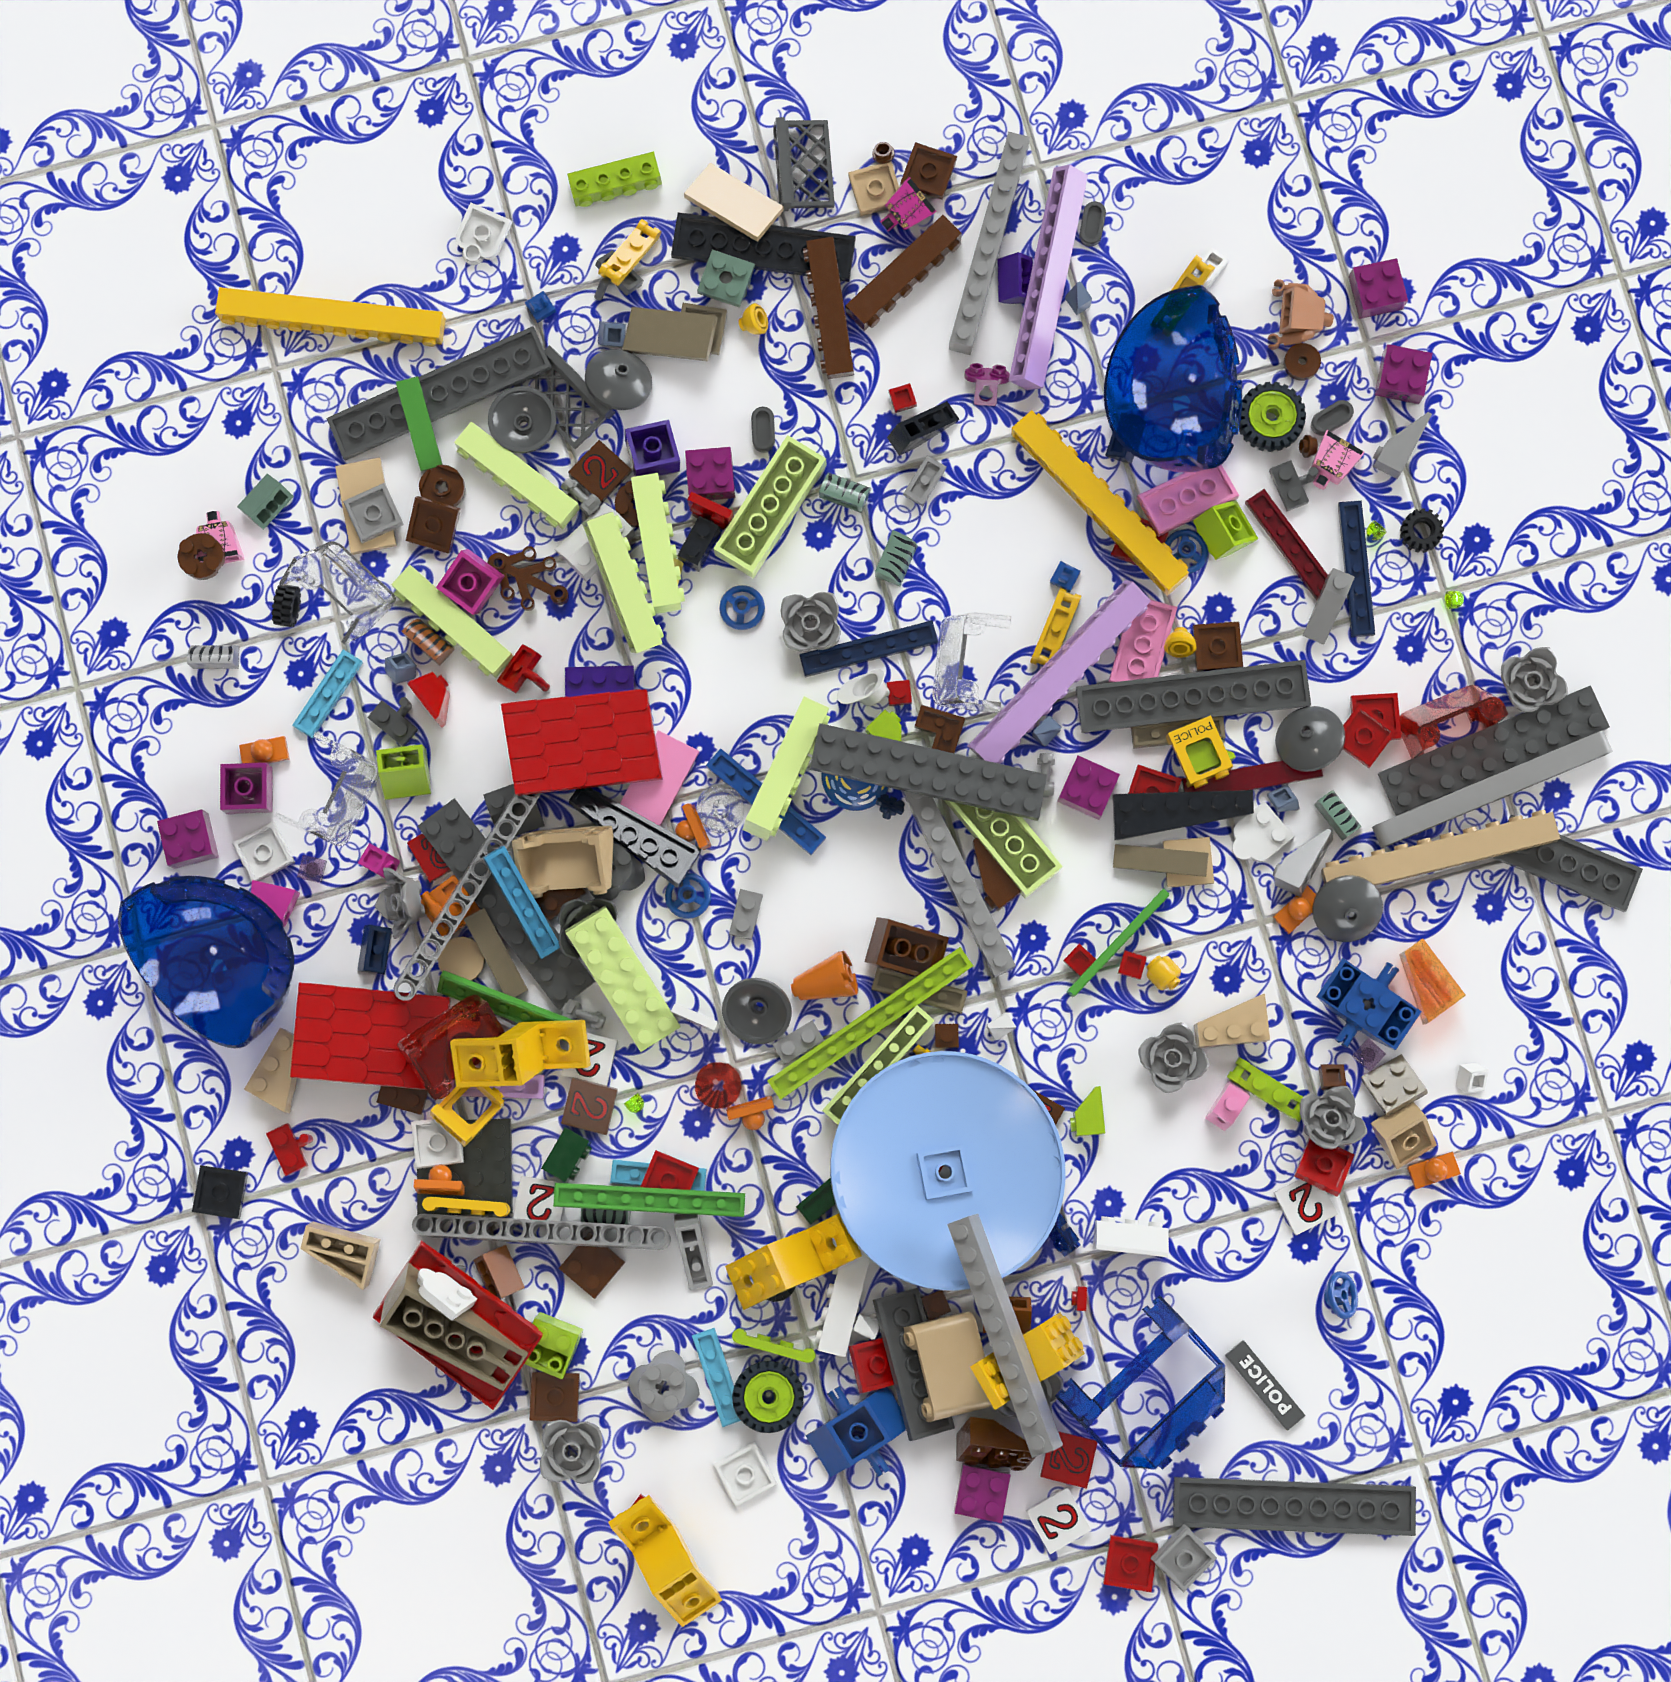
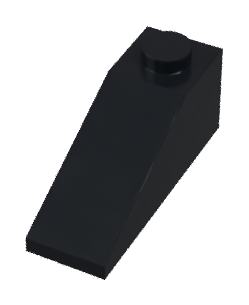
(922, 427)

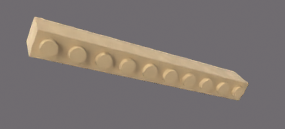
(1449, 850)

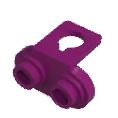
(986, 377)

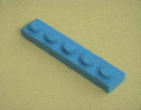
(521, 901)

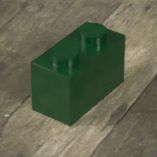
(566, 1155)

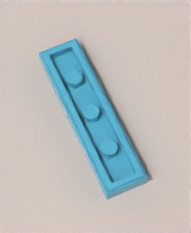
(327, 693)
(633, 1174)
(716, 1374)

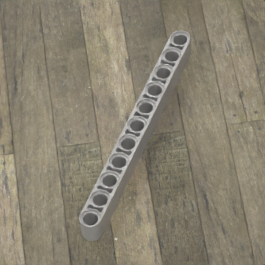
(1492, 789)
(457, 896)
(530, 1227)

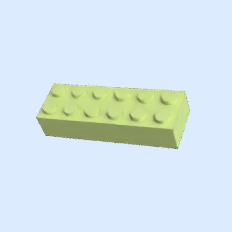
(770, 506)
(622, 582)
(785, 769)
(1011, 845)
(622, 978)

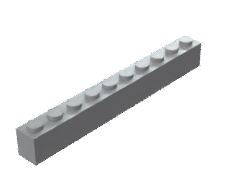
(989, 243)
(960, 883)
(1005, 1335)

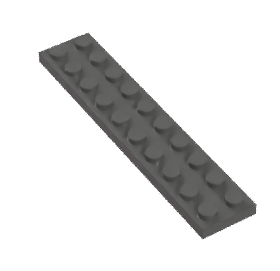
(444, 392)
(1193, 696)
(1492, 750)
(928, 772)
(457, 843)
(1294, 1506)

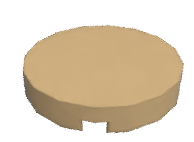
(462, 958)

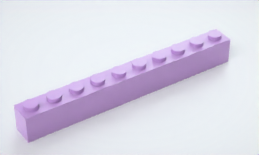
(1048, 277)
(1060, 673)

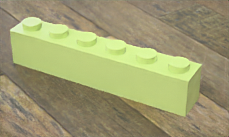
(516, 475)
(656, 543)
(451, 620)
(888, 1053)

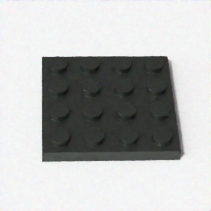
(484, 1171)

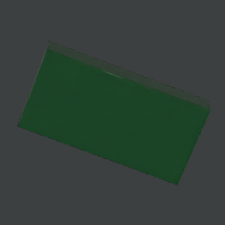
(817, 1202)

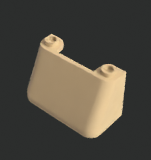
(565, 859)
(945, 1354)

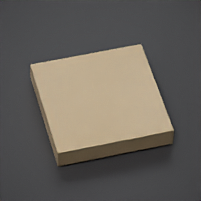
(873, 187)
(1195, 845)

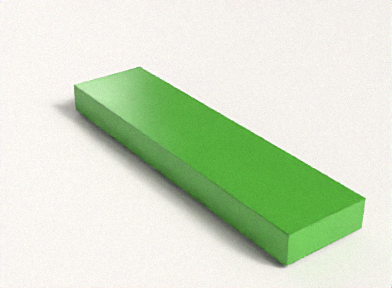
(419, 423)

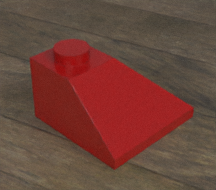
(433, 695)

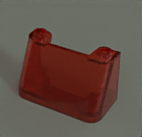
(1420, 726)
(430, 1049)

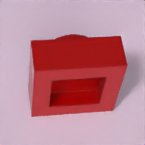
(902, 398)
(899, 693)
(1079, 960)
(1132, 965)
(1079, 1298)

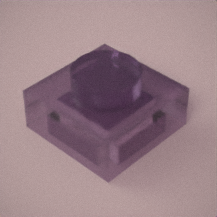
(312, 869)
(1368, 1054)

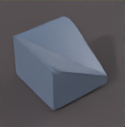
(1078, 298)
(611, 334)
(400, 668)
(1046, 731)

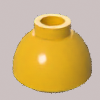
(754, 320)
(1180, 643)

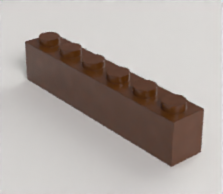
(903, 273)
(830, 308)

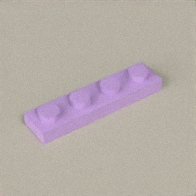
(530, 1090)

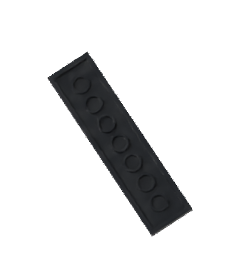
(776, 250)

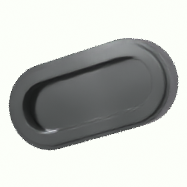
(1092, 224)
(1332, 417)
(763, 429)

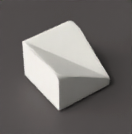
(1001, 1026)
(1472, 1077)
(866, 1326)

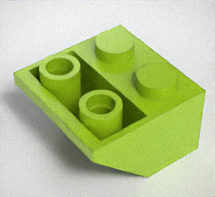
(404, 771)
(556, 1346)

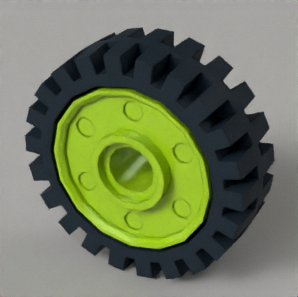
(1284, 405)
(787, 1397)

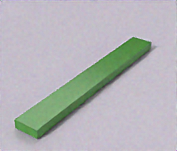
(649, 1199)

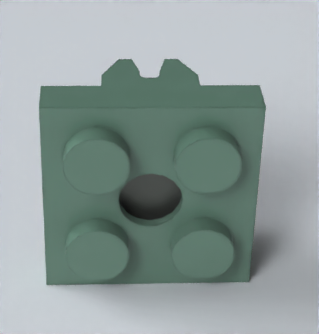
(726, 278)

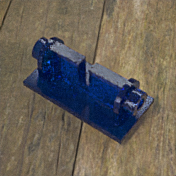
(1063, 1241)

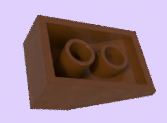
(904, 947)

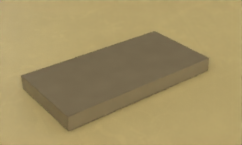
(670, 333)

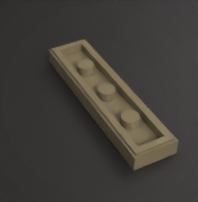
(1156, 734)
(1160, 860)
(495, 953)
(946, 998)

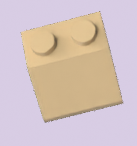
(1404, 1134)

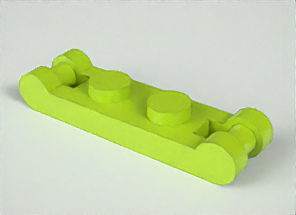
(1266, 1088)
(763, 1343)

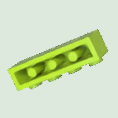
(614, 179)

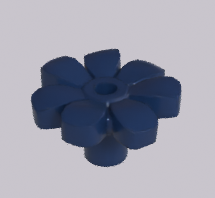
(890, 806)

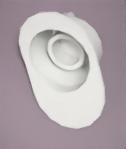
(866, 689)

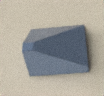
(1283, 799)

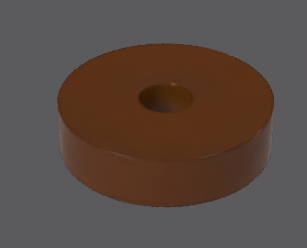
(1297, 370)

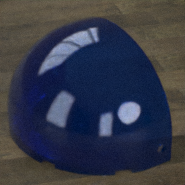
(1175, 383)
(209, 955)

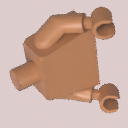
(1301, 314)

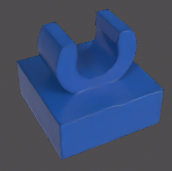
(540, 306)
(1065, 576)

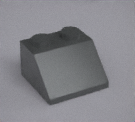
(497, 802)

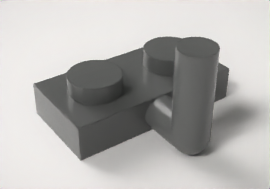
(627, 286)
(1290, 485)
(393, 722)

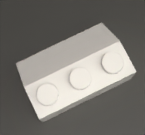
(577, 550)
(1131, 1237)

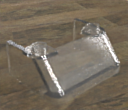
(345, 582)
(948, 685)
(347, 799)

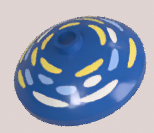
(850, 793)

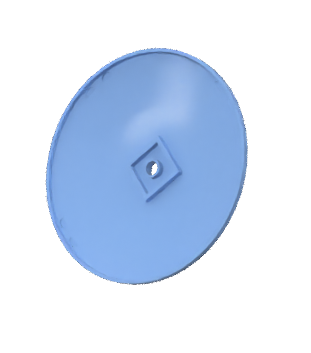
(954, 1115)

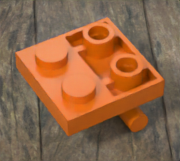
(436, 899)

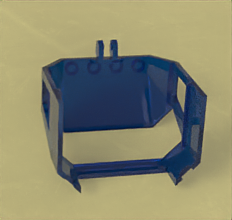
(1176, 1425)

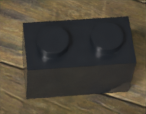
(699, 543)

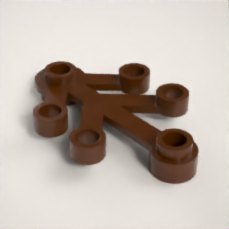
(524, 576)

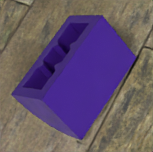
(1014, 278)

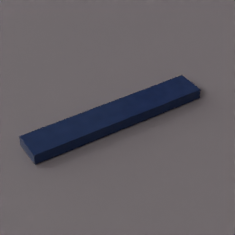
(1356, 564)
(869, 648)

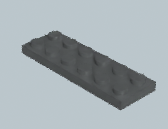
(1579, 870)
(893, 1315)

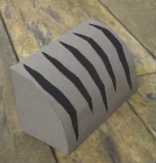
(213, 656)

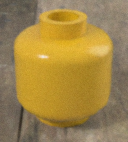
(1163, 973)

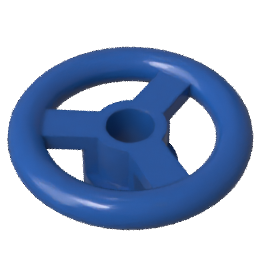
(1187, 543)
(735, 601)
(704, 902)
(1338, 1296)

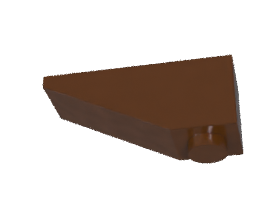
(995, 882)

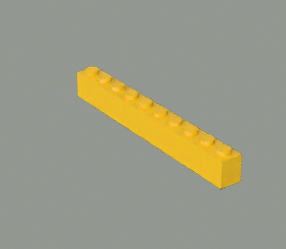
(330, 316)
(1099, 502)

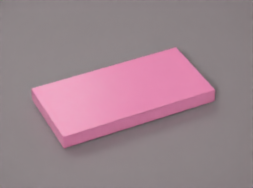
(1186, 498)
(1142, 645)
(656, 797)

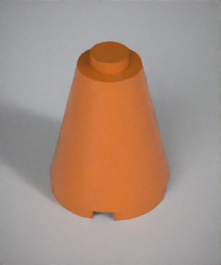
(827, 979)

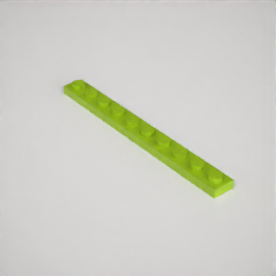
(870, 1023)

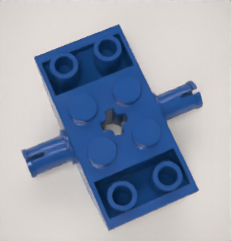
(1389, 1014)
(840, 1448)

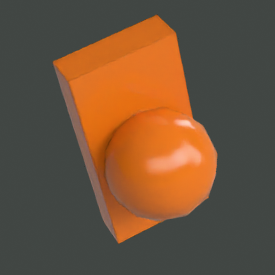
(265, 751)
(692, 828)
(1296, 910)
(751, 1112)
(1433, 1170)
(439, 1183)

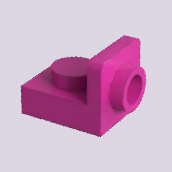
(377, 859)

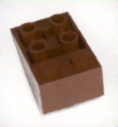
(991, 1444)

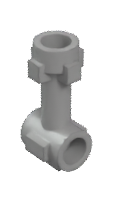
(589, 504)
(1046, 761)
(572, 1010)

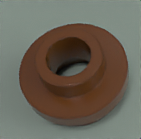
(883, 153)
(1308, 446)

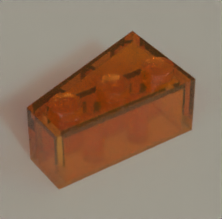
(1429, 981)

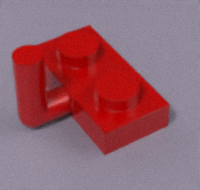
(520, 669)
(288, 1148)

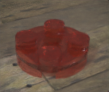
(704, 1085)

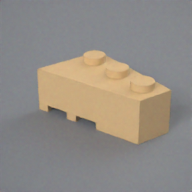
(1235, 1026)
(272, 1076)
(343, 1250)

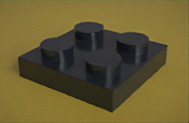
(220, 1192)

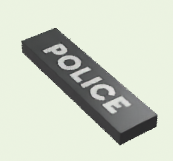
(1265, 1385)

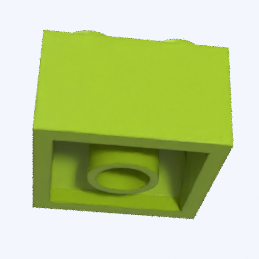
(1225, 529)

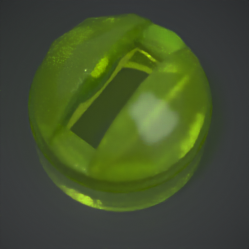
(1375, 529)
(1453, 599)
(635, 1103)

